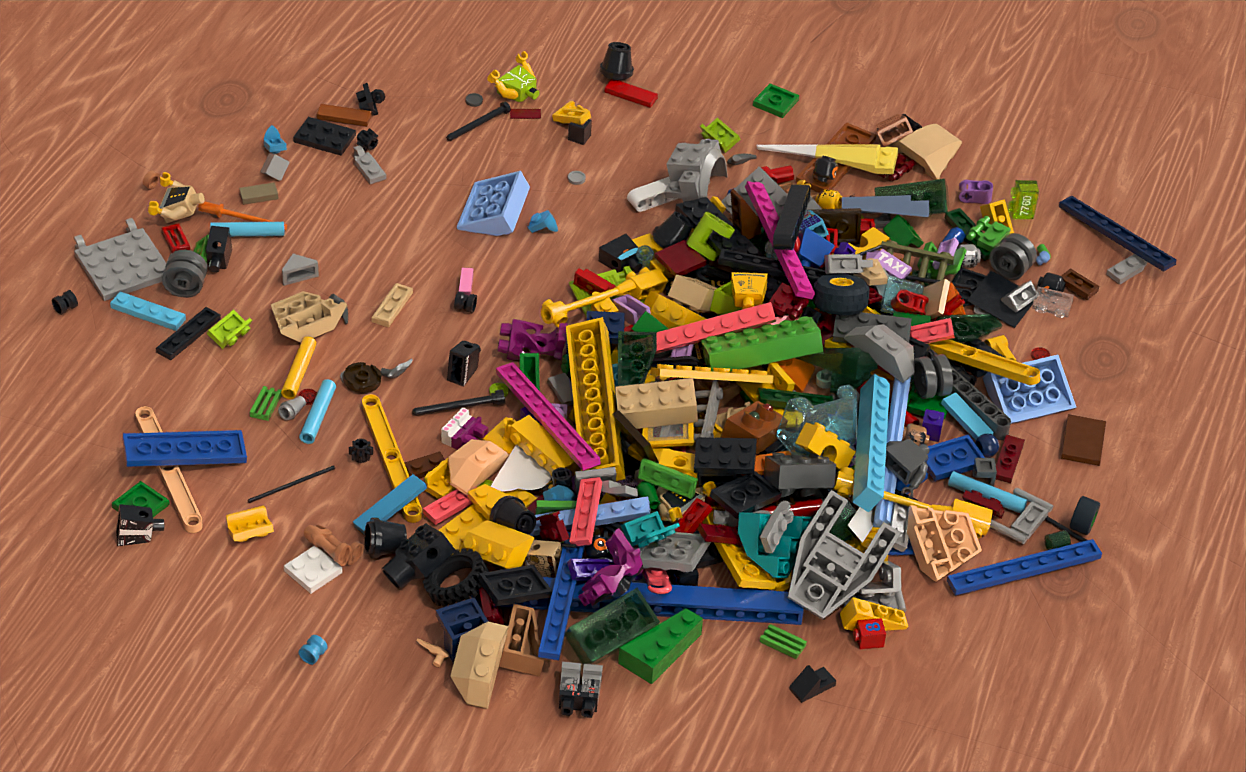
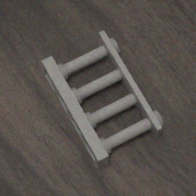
(711, 410)

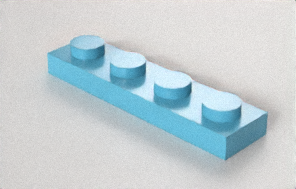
(148, 311)

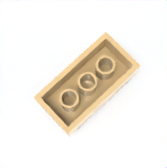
(658, 403)

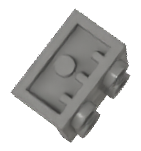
(891, 581)

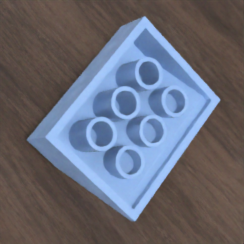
(495, 205)
(1026, 401)

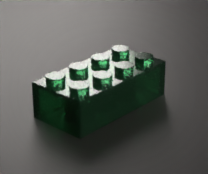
(611, 627)

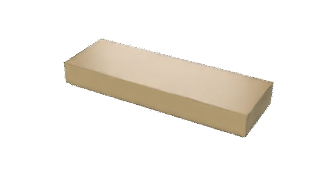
(392, 305)

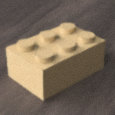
(692, 293)

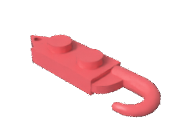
(657, 577)

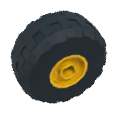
(841, 294)

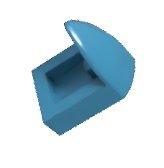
(273, 142)
(543, 220)
(559, 493)

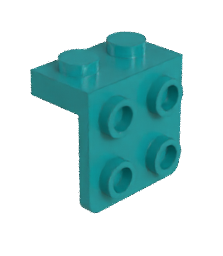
(647, 529)

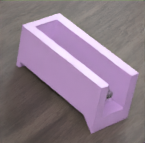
(631, 307)

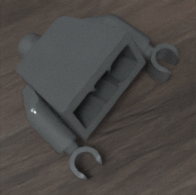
(907, 463)

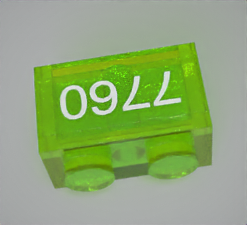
(1024, 199)

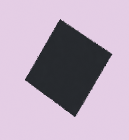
(989, 295)

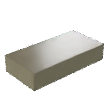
(258, 193)

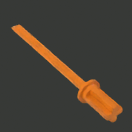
(219, 210)

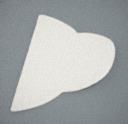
(521, 472)

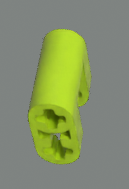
(702, 232)

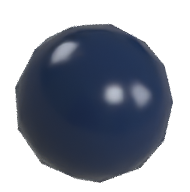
(988, 445)

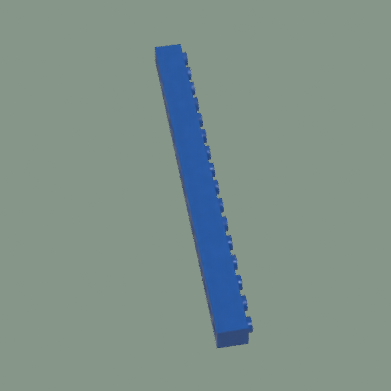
(707, 602)

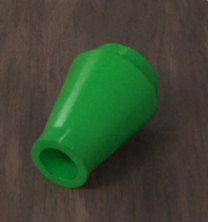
(648, 489)

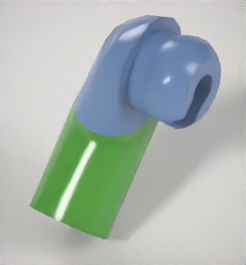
(1044, 255)

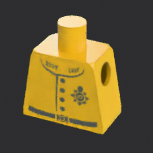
(748, 289)

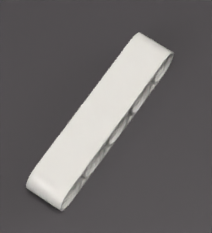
(650, 195)

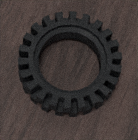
(462, 590)

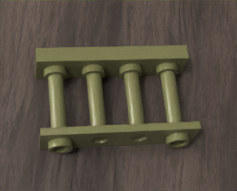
(943, 257)

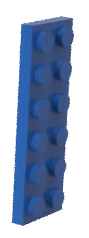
(184, 448)

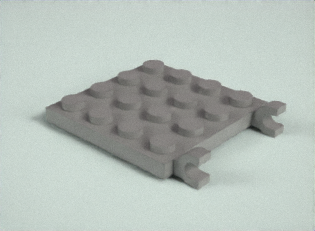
(121, 262)

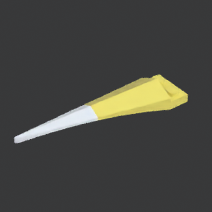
(861, 156)

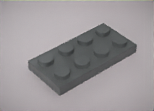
(847, 323)

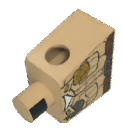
(545, 557)

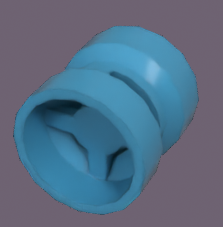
(311, 651)

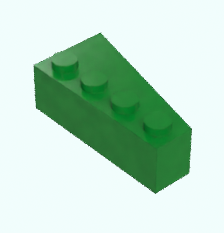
(661, 646)

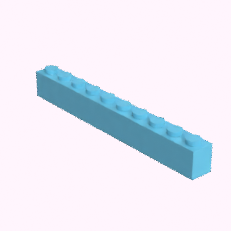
(871, 443)

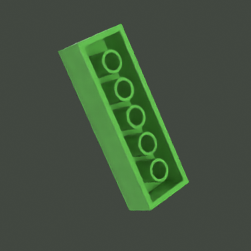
(763, 344)

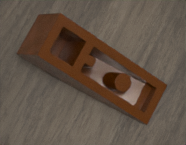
(744, 217)

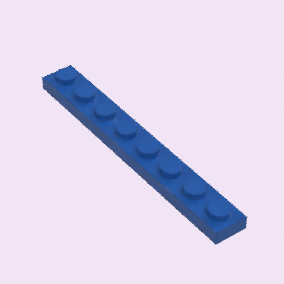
(1024, 567)
(559, 605)

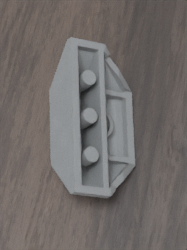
(885, 348)

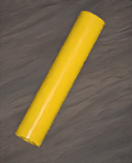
(298, 368)

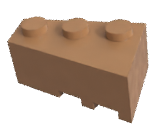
(522, 642)

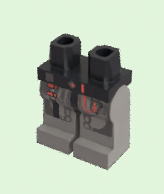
(577, 696)

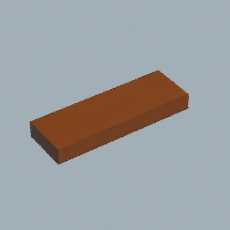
(344, 115)

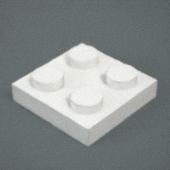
(313, 569)

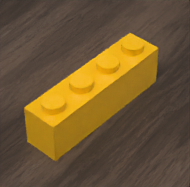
(541, 445)

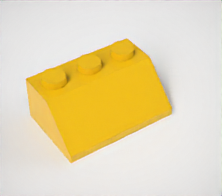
(498, 544)

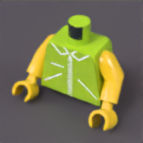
(518, 82)

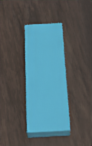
(965, 416)

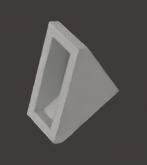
(299, 269)

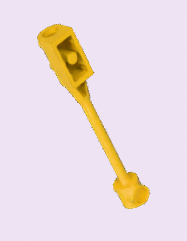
(634, 285)
(979, 515)

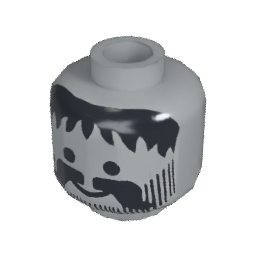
(971, 257)

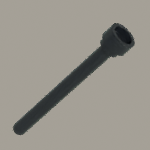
(495, 398)

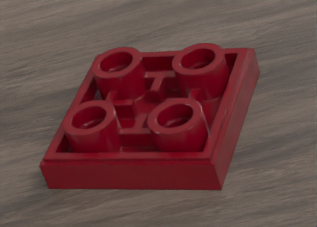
(680, 259)

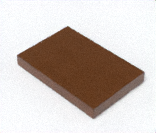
(1083, 440)

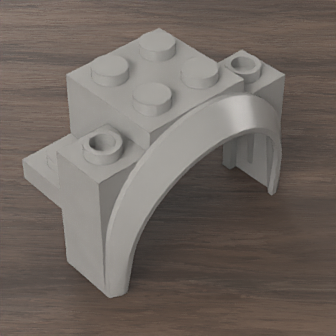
(692, 167)

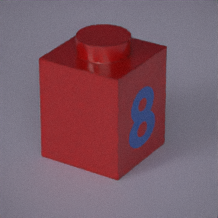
(870, 633)

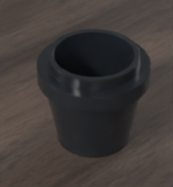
(617, 62)
(672, 230)
(513, 514)
(383, 537)

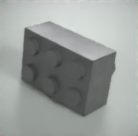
(799, 471)

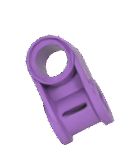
(977, 191)

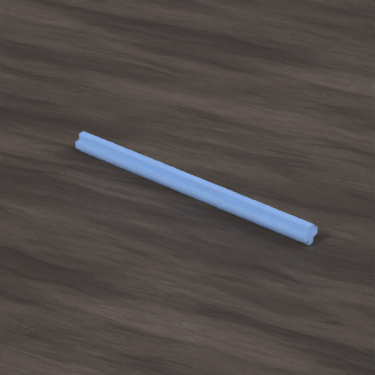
(894, 433)

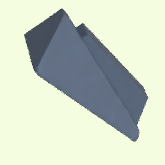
(888, 204)

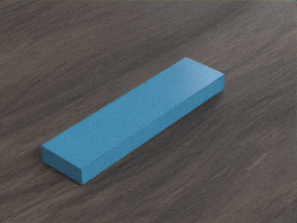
(392, 502)

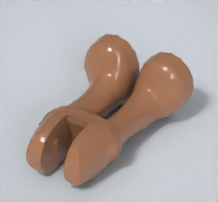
(340, 552)

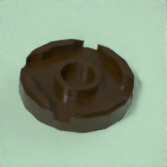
(362, 377)

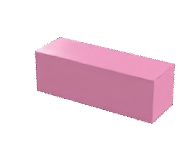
(466, 280)

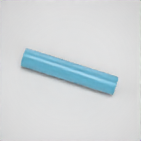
(247, 229)
(317, 411)
(1007, 499)

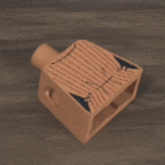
(893, 129)

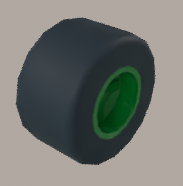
(1084, 515)

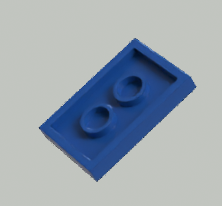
(952, 456)

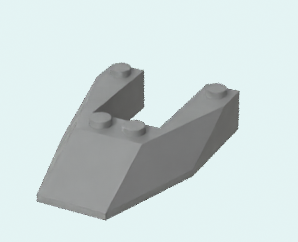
(829, 569)

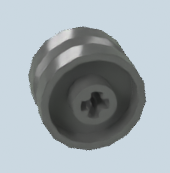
(1013, 256)
(184, 273)
(933, 376)

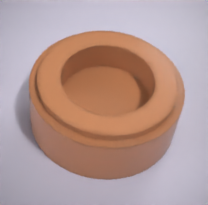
(151, 179)

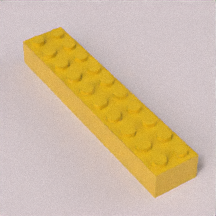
(595, 392)

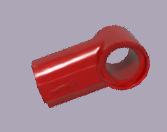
(780, 174)

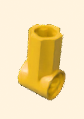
(1000, 344)

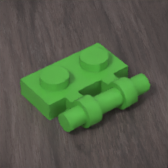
(992, 236)

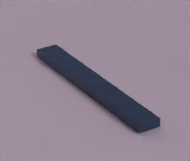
(1117, 233)

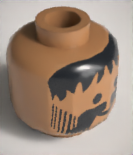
(916, 433)

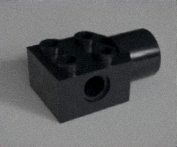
(418, 556)

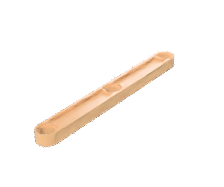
(173, 478)

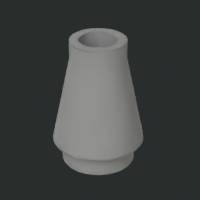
(291, 408)

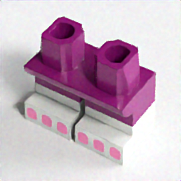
(462, 429)

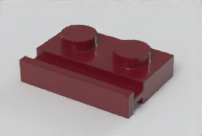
(976, 498)
(552, 528)

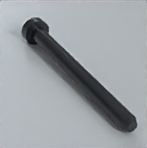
(504, 108)

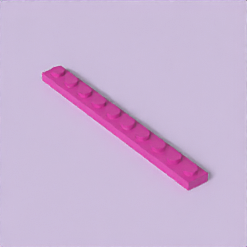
(787, 258)
(548, 416)

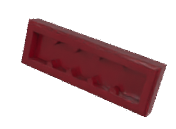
(1009, 458)
(719, 534)

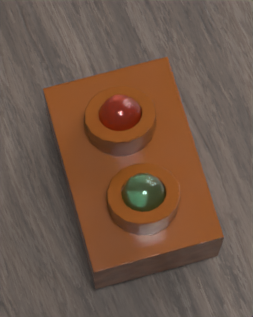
(755, 422)

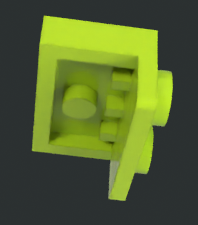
(720, 131)
(228, 329)

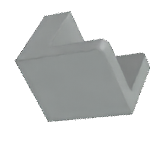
(275, 166)

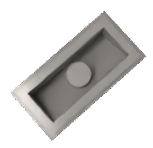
(1020, 296)

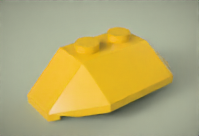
(670, 312)

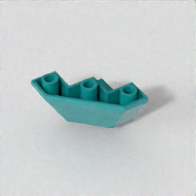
(783, 559)

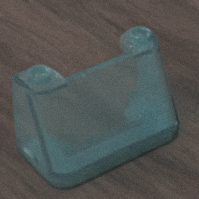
(837, 416)

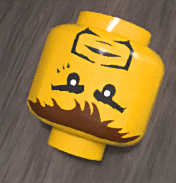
(829, 199)

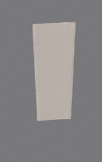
(862, 523)

